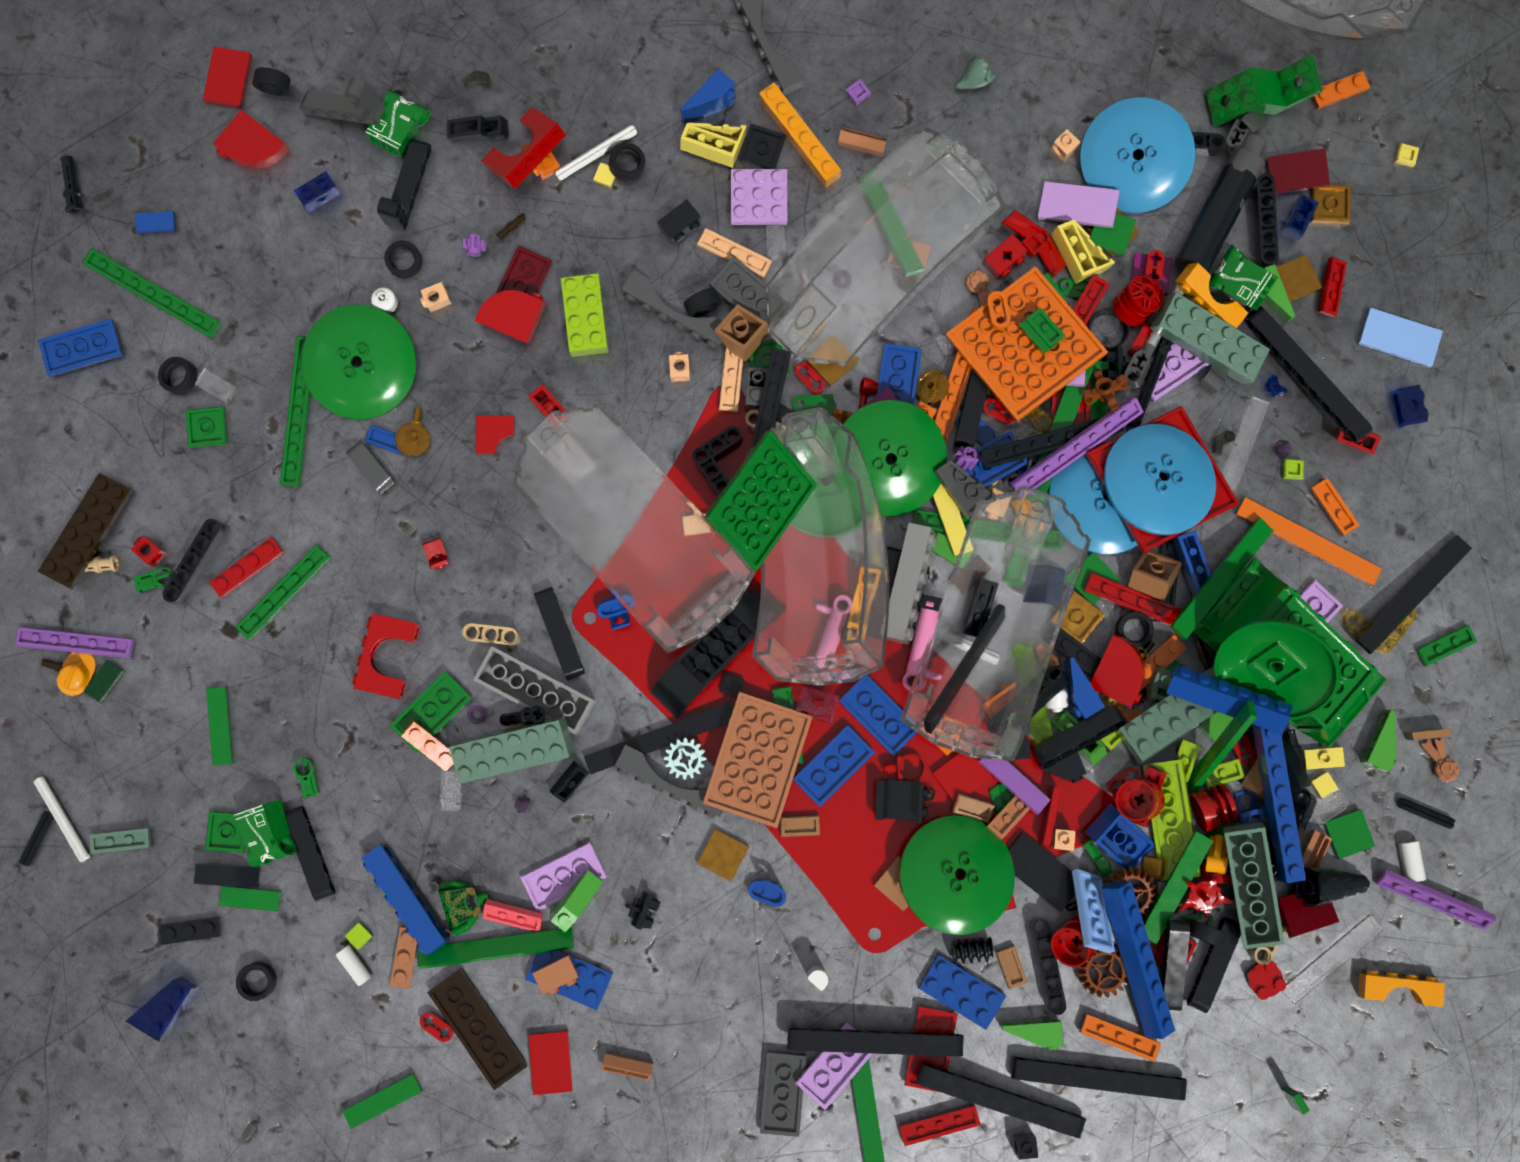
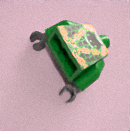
(459, 905)

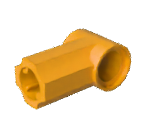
(1216, 858)

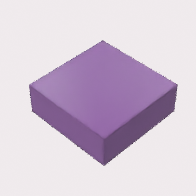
(858, 92)

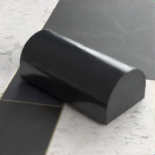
(569, 781)

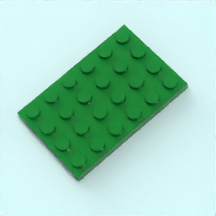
(761, 500)

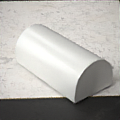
(1412, 860)
(353, 965)
(818, 977)

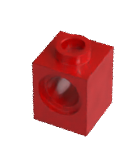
(155, 553)

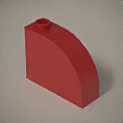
(249, 143)
(513, 313)
(1120, 672)

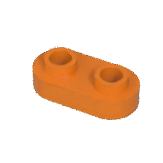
(998, 311)

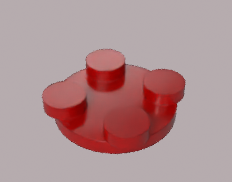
(1266, 980)

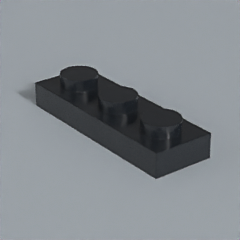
(980, 606)
(1070, 648)
(190, 930)

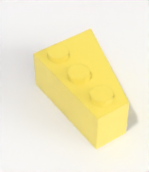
(713, 142)
(1079, 251)

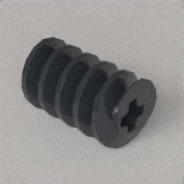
(972, 950)

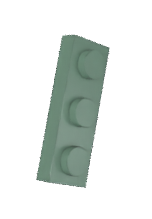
(120, 841)

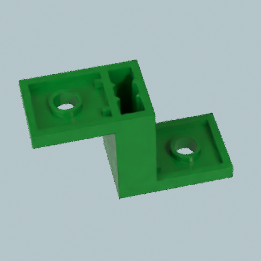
(1263, 91)

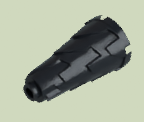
(1328, 886)

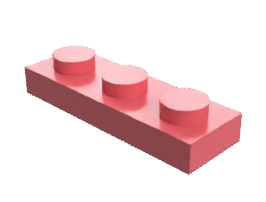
(512, 915)

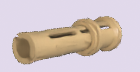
(100, 564)

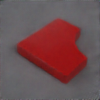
(491, 431)

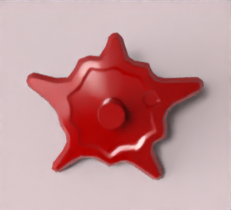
(1205, 896)

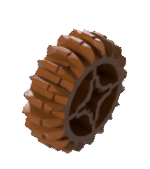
(1146, 888)
(1095, 987)

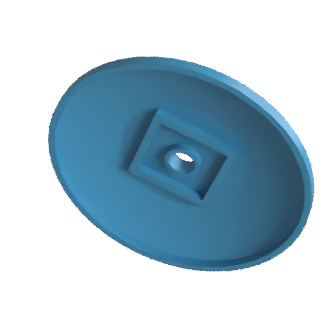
(1145, 126)
(1141, 494)
(1084, 498)

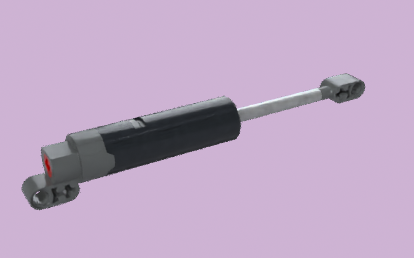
(1212, 222)

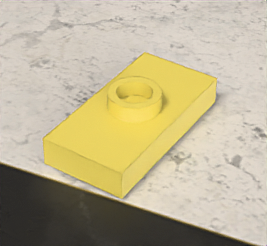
(1323, 758)

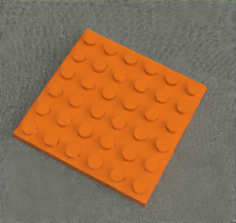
(1011, 362)

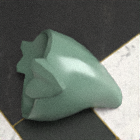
(975, 75)

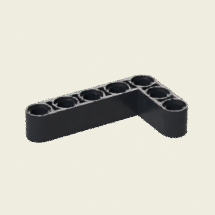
(398, 209)
(713, 456)

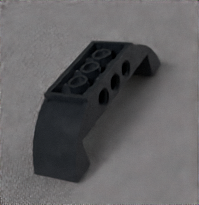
(709, 655)

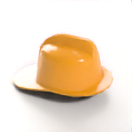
(76, 673)

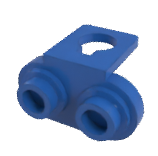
(613, 609)
(1245, 814)
(767, 892)

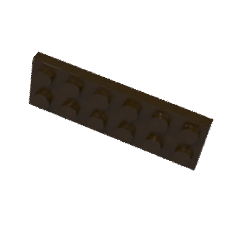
(85, 531)
(477, 1029)

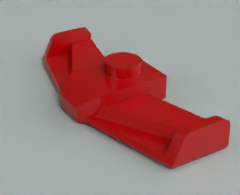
(1036, 241)

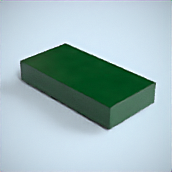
(103, 681)

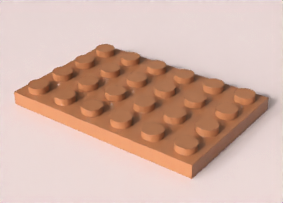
(757, 760)

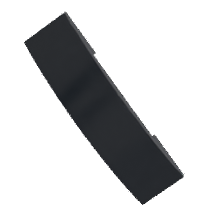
(1298, 775)

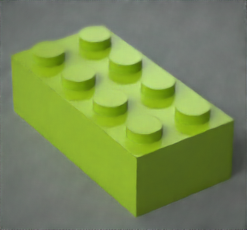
(584, 315)

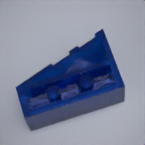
(164, 1009)

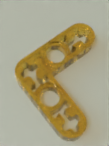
(1359, 619)

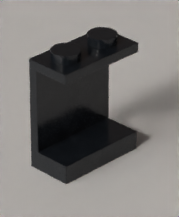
(901, 800)

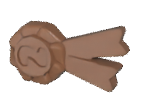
(977, 283)
(1445, 768)

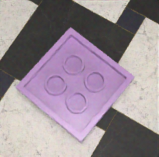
(758, 196)

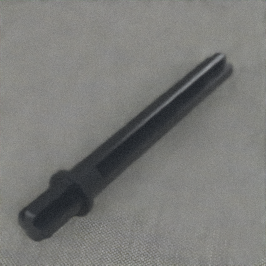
(1152, 377)

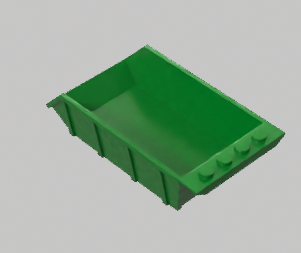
(1262, 596)

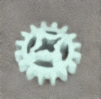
(694, 754)

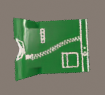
(398, 124)
(1242, 278)
(265, 833)

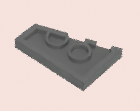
(962, 487)

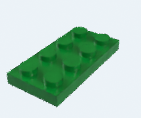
(433, 707)

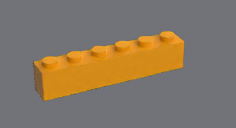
(799, 135)

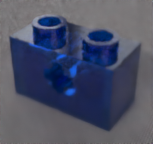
(317, 191)
(1299, 218)
(1406, 415)

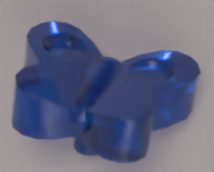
(1274, 387)

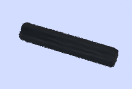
(1426, 813)
(36, 838)

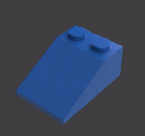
(710, 98)
(1082, 696)
(1119, 838)

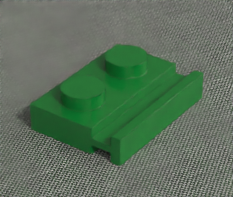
(1041, 331)

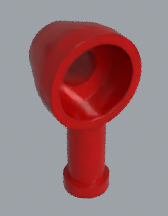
(867, 388)

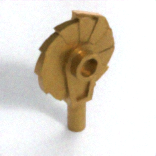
(932, 387)
(412, 437)

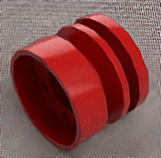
(1138, 301)
(1129, 801)
(1213, 807)
(1069, 946)

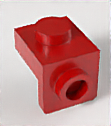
(436, 553)

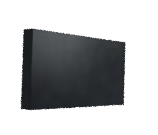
(1042, 872)

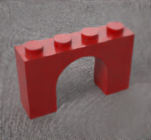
(516, 168)
(379, 630)

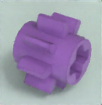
(474, 245)
(966, 457)

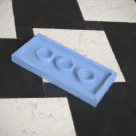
(1400, 337)
(1093, 911)

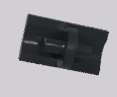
(1117, 363)
(639, 910)

